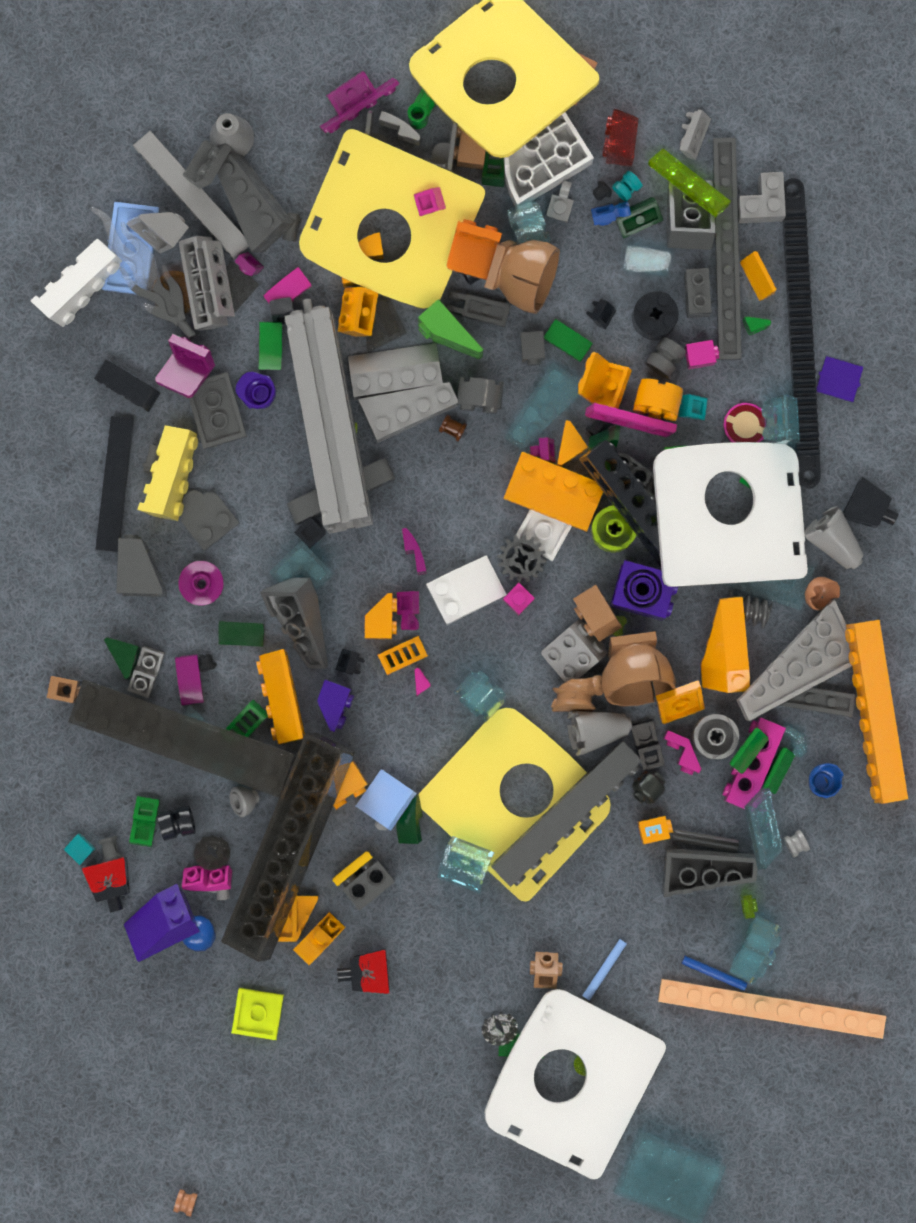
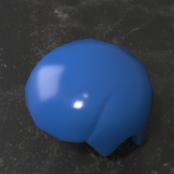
(818, 784)
(204, 939)

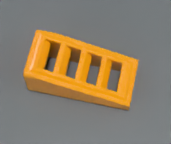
(382, 656)

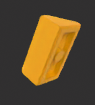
(758, 276)

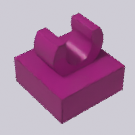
(545, 450)

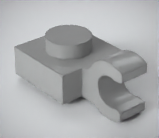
(559, 205)

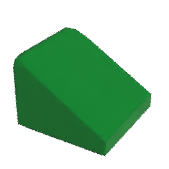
(755, 325)

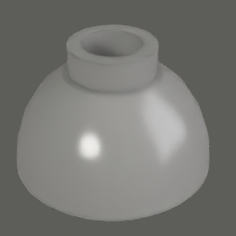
(243, 800)

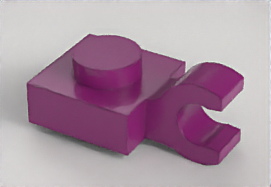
(407, 607)

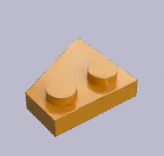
(298, 918)

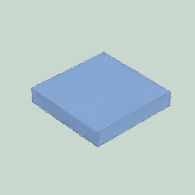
(386, 799)

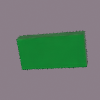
(568, 340)

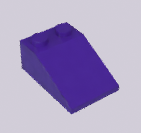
(161, 923)

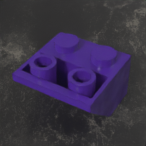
(333, 702)

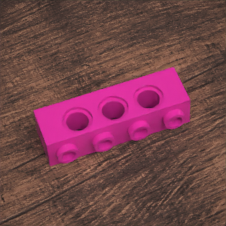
(755, 777)

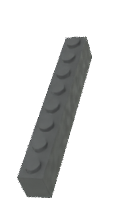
(566, 813)

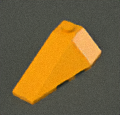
(726, 655)

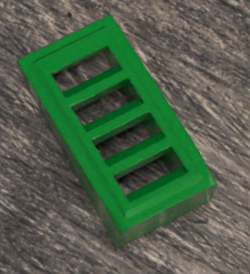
(258, 710)

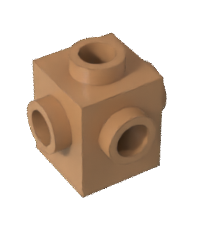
(545, 965)

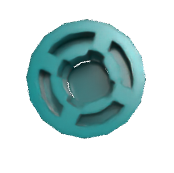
(627, 185)

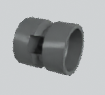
(665, 358)

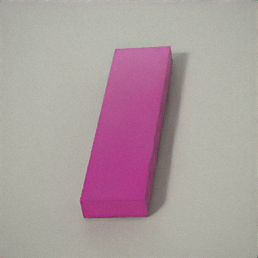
(630, 420)

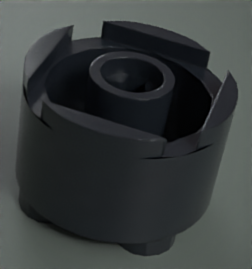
(661, 304)

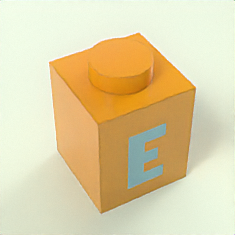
(655, 829)

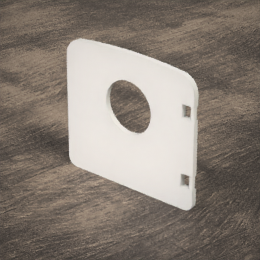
(707, 552)
(617, 1067)

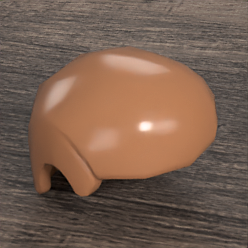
(821, 587)

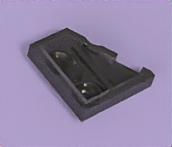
(386, 325)

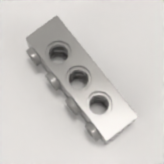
(206, 272)

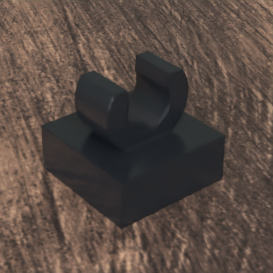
(602, 314)
(310, 533)
(347, 662)

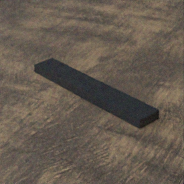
(114, 483)

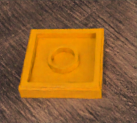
(680, 702)

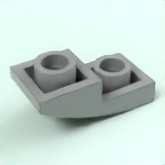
(146, 671)

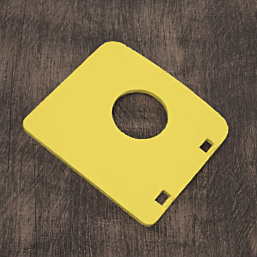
(546, 70)
(387, 179)
(468, 800)

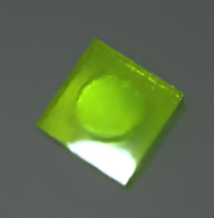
(749, 906)

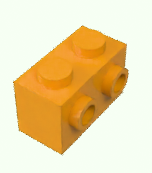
(357, 311)

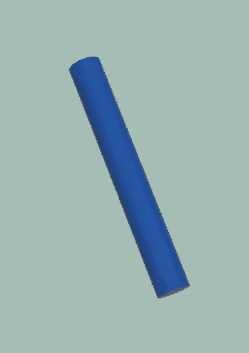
(712, 972)

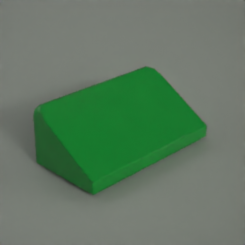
(749, 750)
(778, 770)

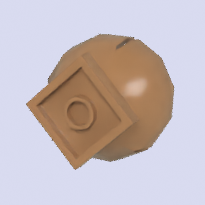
(524, 272)
(632, 668)

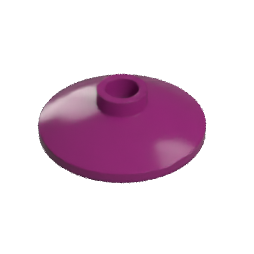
(189, 583)

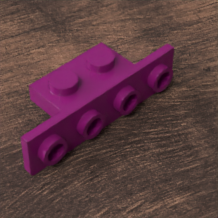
(353, 97)

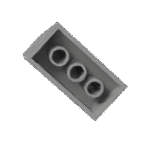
(394, 370)

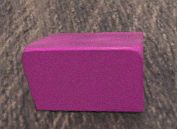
(429, 201)
(421, 682)

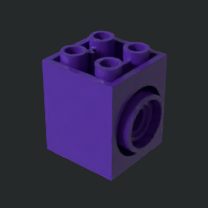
(654, 604)

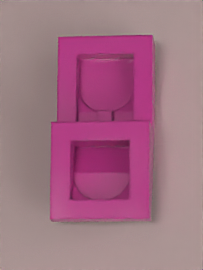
(290, 286)

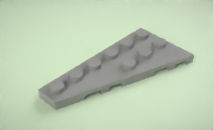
(807, 661)

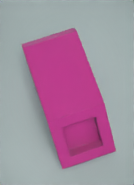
(687, 759)

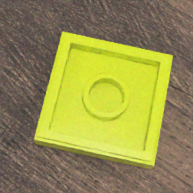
(257, 1013)

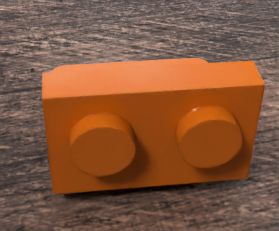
(473, 249)

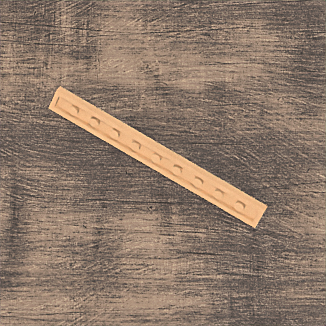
(772, 1008)

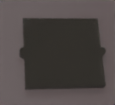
(240, 285)

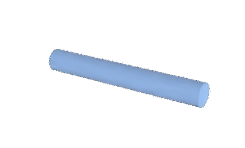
(605, 968)

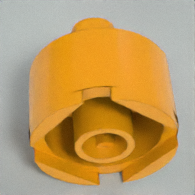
(658, 399)

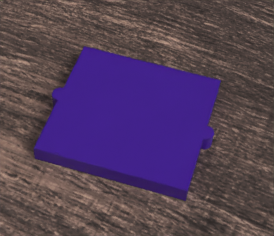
(839, 379)

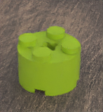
(602, 535)

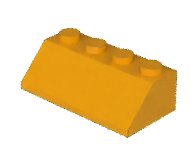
(553, 491)
(282, 697)

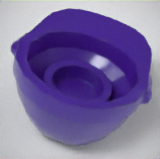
(256, 390)

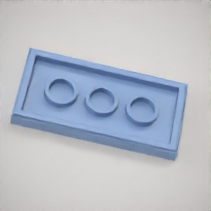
(123, 213)

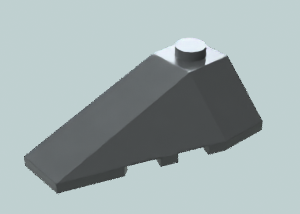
(298, 611)

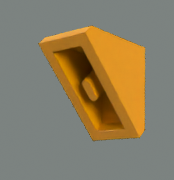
(571, 444)

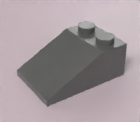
(687, 222)

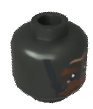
(648, 787)

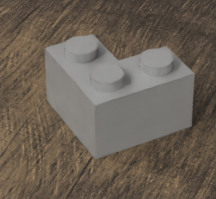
(768, 205)

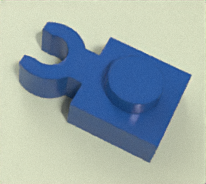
(606, 214)

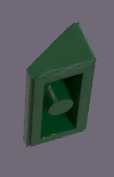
(642, 216)
(241, 633)

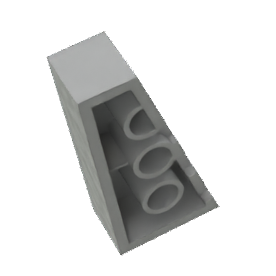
(404, 409)

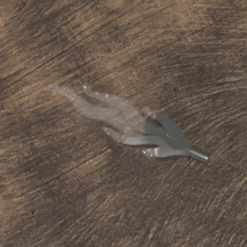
(148, 283)

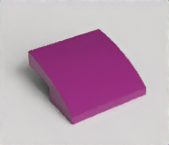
(412, 547)

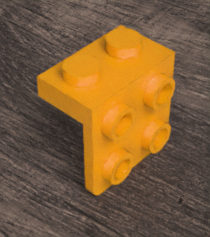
(603, 381)

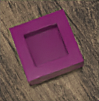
(249, 264)

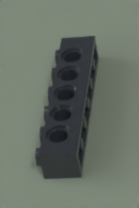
(621, 498)

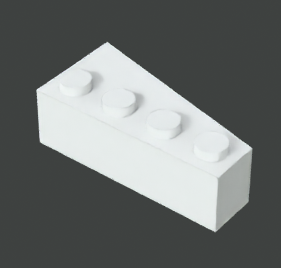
(78, 283)

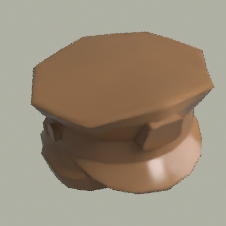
(577, 694)

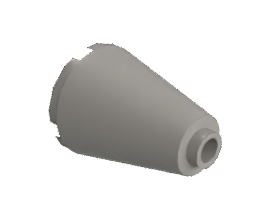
(234, 132)
(835, 538)
(596, 729)

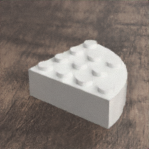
(546, 161)

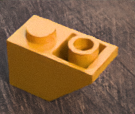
(379, 619)
(319, 938)

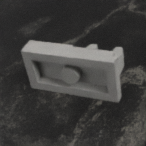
(694, 133)

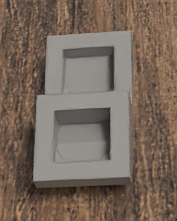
(406, 132)

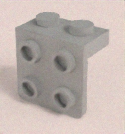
(574, 652)

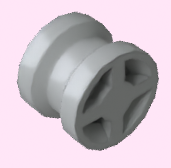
(796, 843)

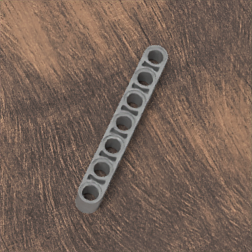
(196, 199)

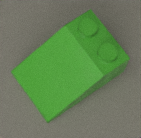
(446, 330)

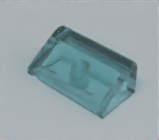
(647, 260)

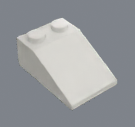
(466, 590)

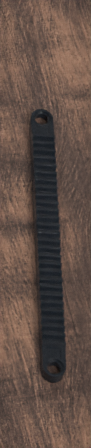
(801, 331)

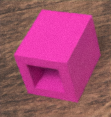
(701, 354)
(518, 599)

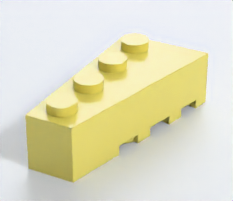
(170, 474)

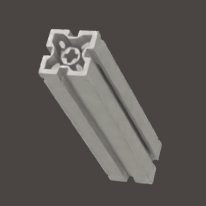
(328, 418)

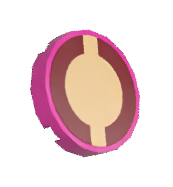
(744, 423)

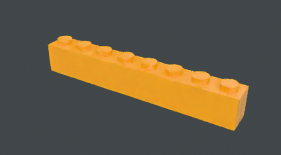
(876, 712)

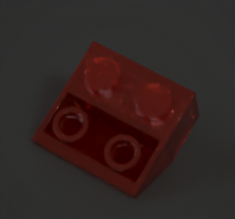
(622, 133)

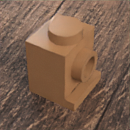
(56, 688)

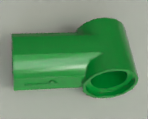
(423, 105)

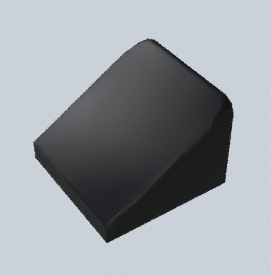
(280, 309)

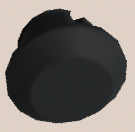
(602, 191)
(206, 663)

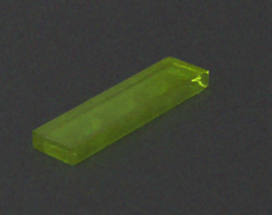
(689, 182)

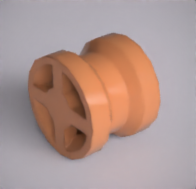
(185, 1202)

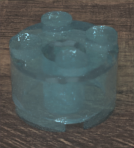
(528, 222)
(480, 695)

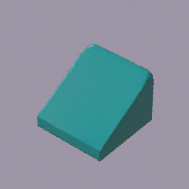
(693, 407)
(79, 849)

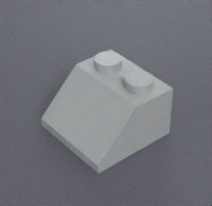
(159, 229)

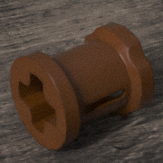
(453, 427)

